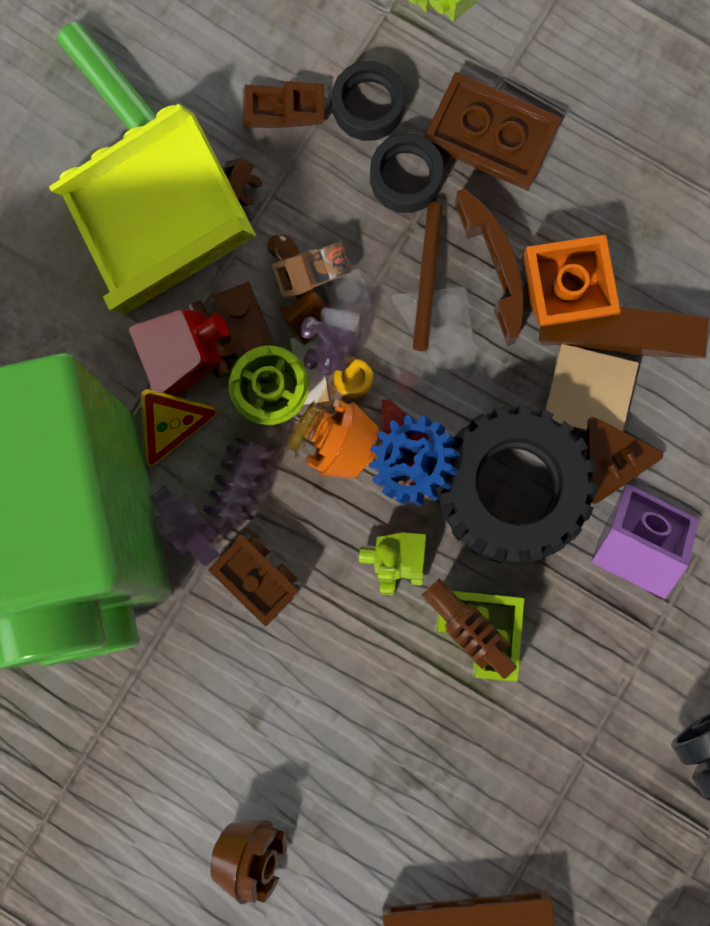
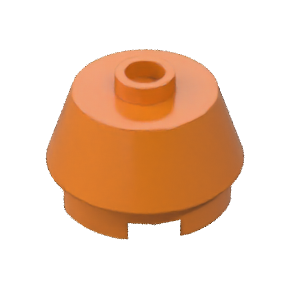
(343, 442)

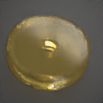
(304, 429)

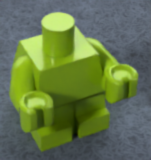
(396, 558)

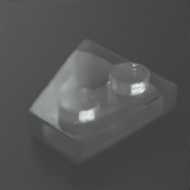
(450, 331)

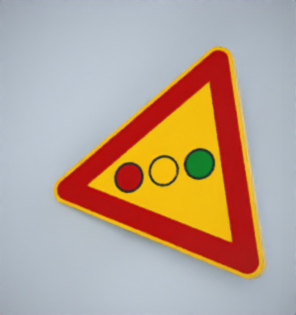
(169, 422)

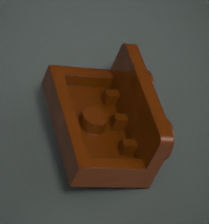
(254, 579)

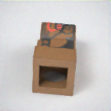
(311, 269)

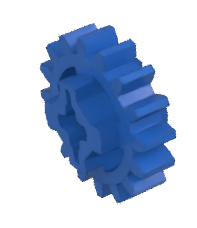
(430, 456)

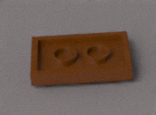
(492, 131)

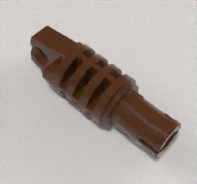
(470, 629)

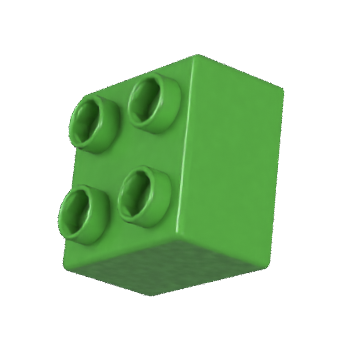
(71, 517)

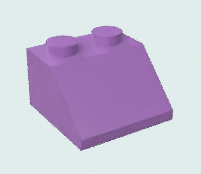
(646, 541)

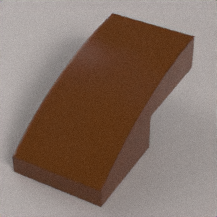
(283, 107)

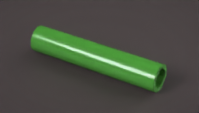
(104, 75)

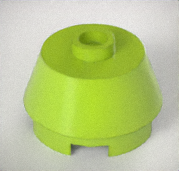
(269, 385)

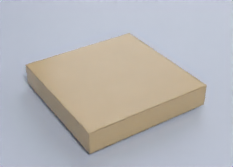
(590, 386)

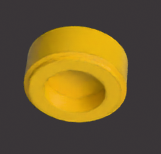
(355, 380)

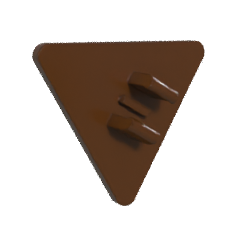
(616, 457)

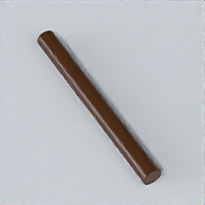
(427, 277)

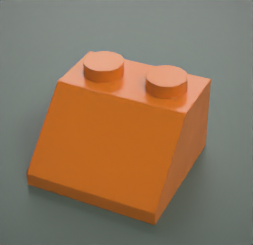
(570, 280)

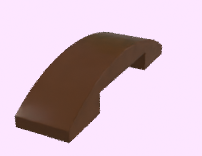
(477, 221)

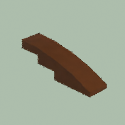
(635, 333)

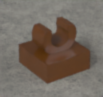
(238, 175)
(306, 306)

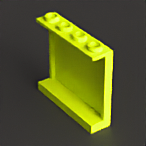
(154, 208)

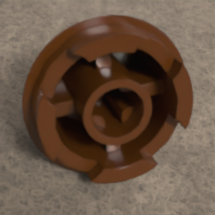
(247, 859)

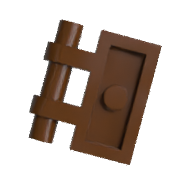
(244, 321)

